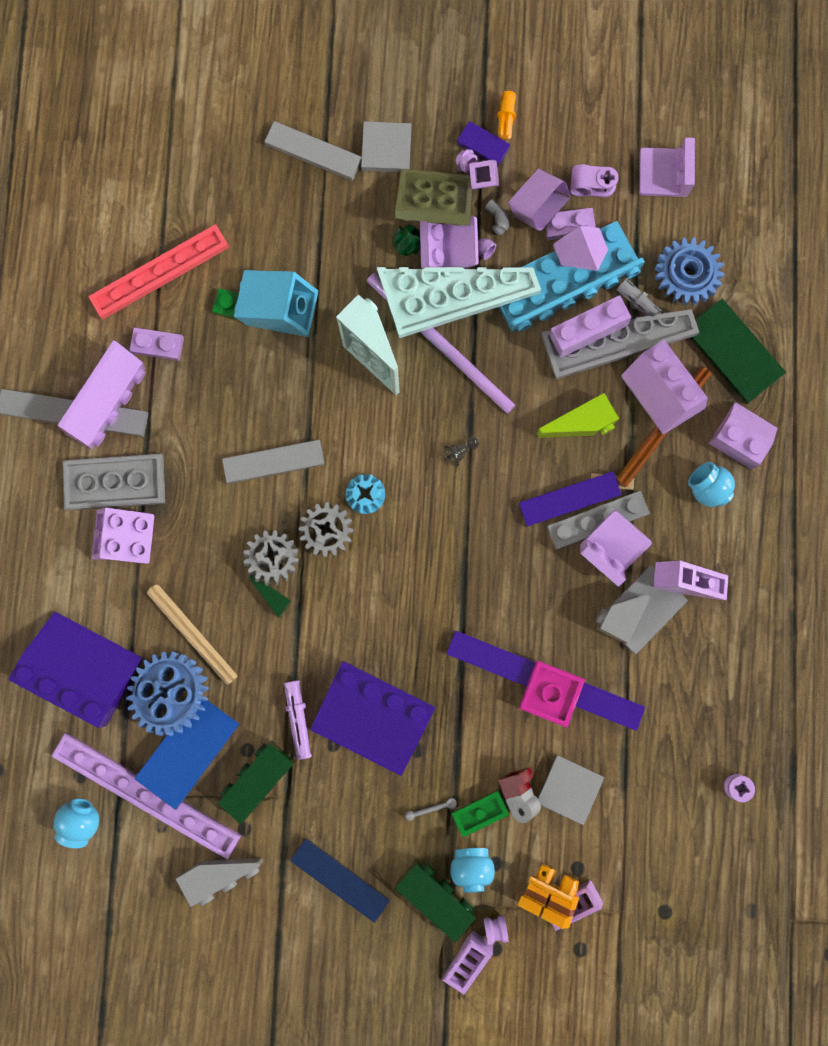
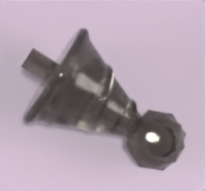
(456, 453)

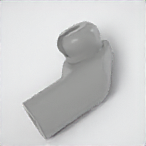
(501, 217)

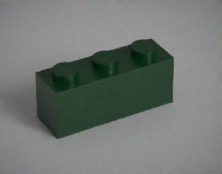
(255, 781)
(436, 899)

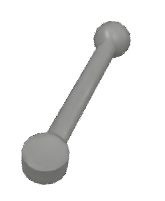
(450, 803)

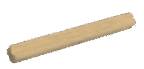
(192, 634)

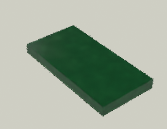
(736, 352)

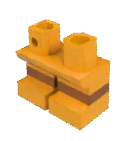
(549, 900)

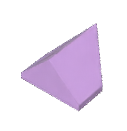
(581, 248)

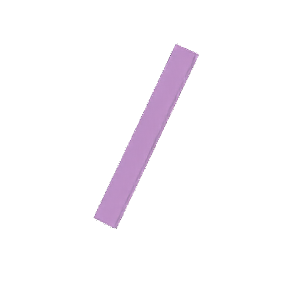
(122, 782)

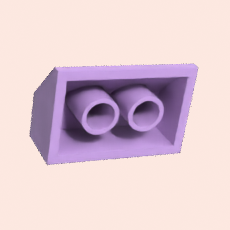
(664, 387)

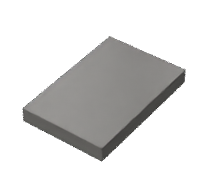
(658, 611)

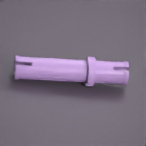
(297, 719)

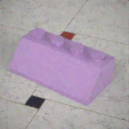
(102, 395)

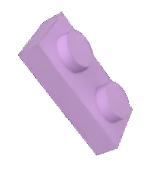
(567, 221)
(156, 344)

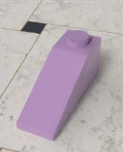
(690, 580)

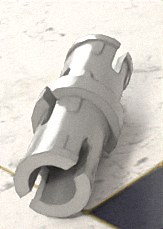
(638, 299)

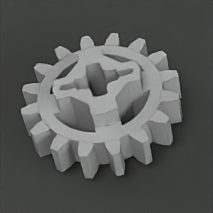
(331, 519)
(261, 561)

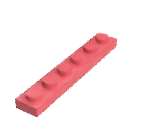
(158, 272)

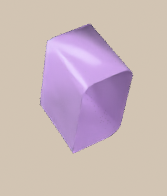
(537, 199)

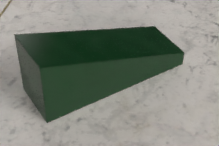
(275, 600)

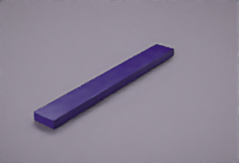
(520, 669)

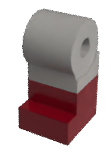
(520, 795)

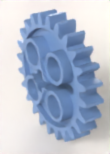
(178, 711)

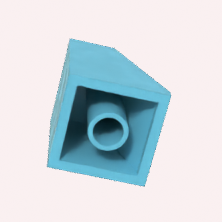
(276, 301)

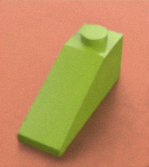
(585, 420)

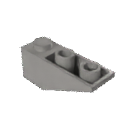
(214, 875)

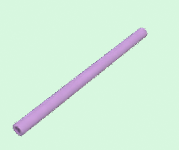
(456, 358)

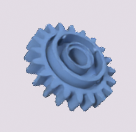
(696, 258)

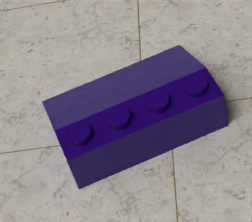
(76, 670)
(372, 718)

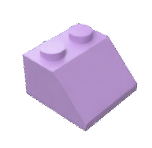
(744, 436)

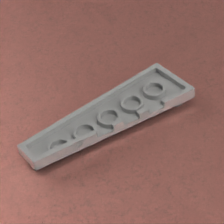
(631, 340)

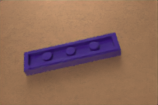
(570, 499)

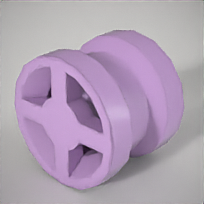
(733, 785)
(496, 930)

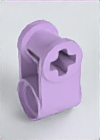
(590, 181)

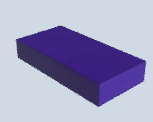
(483, 143)

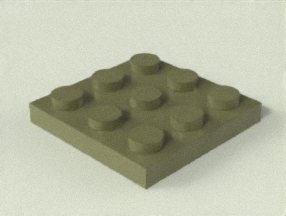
(434, 197)

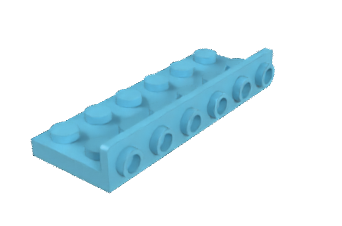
(566, 285)

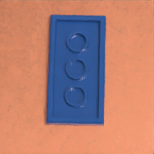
(186, 755)

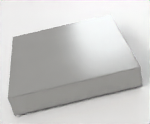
(386, 146)
(570, 789)

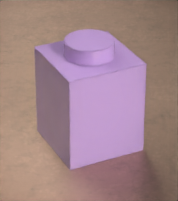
(484, 174)

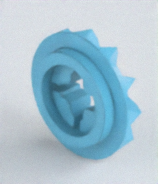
(364, 505)

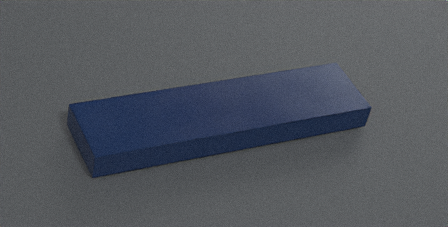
(340, 880)

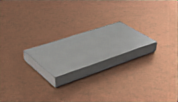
(113, 482)

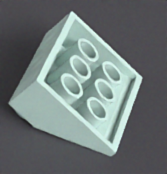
(367, 342)

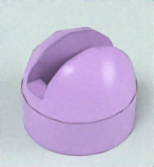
(486, 248)

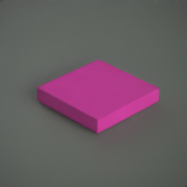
(551, 693)

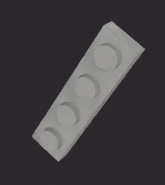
(582, 525)

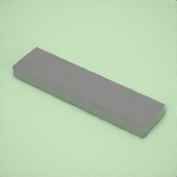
(313, 151)
(273, 461)

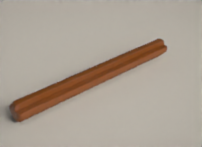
(652, 441)

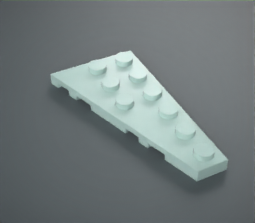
(446, 294)

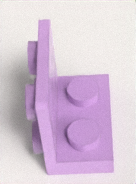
(668, 170)
(449, 244)
(122, 535)
(614, 546)

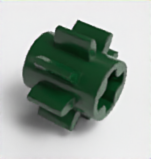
(407, 240)

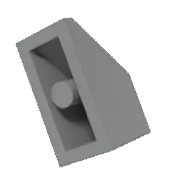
(622, 618)

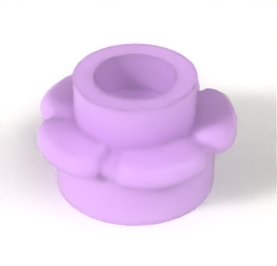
(463, 160)

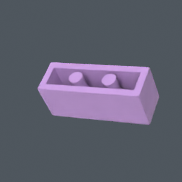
(590, 326)

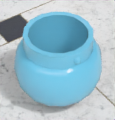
(712, 485)
(75, 823)
(472, 869)

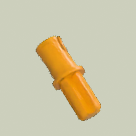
(506, 115)

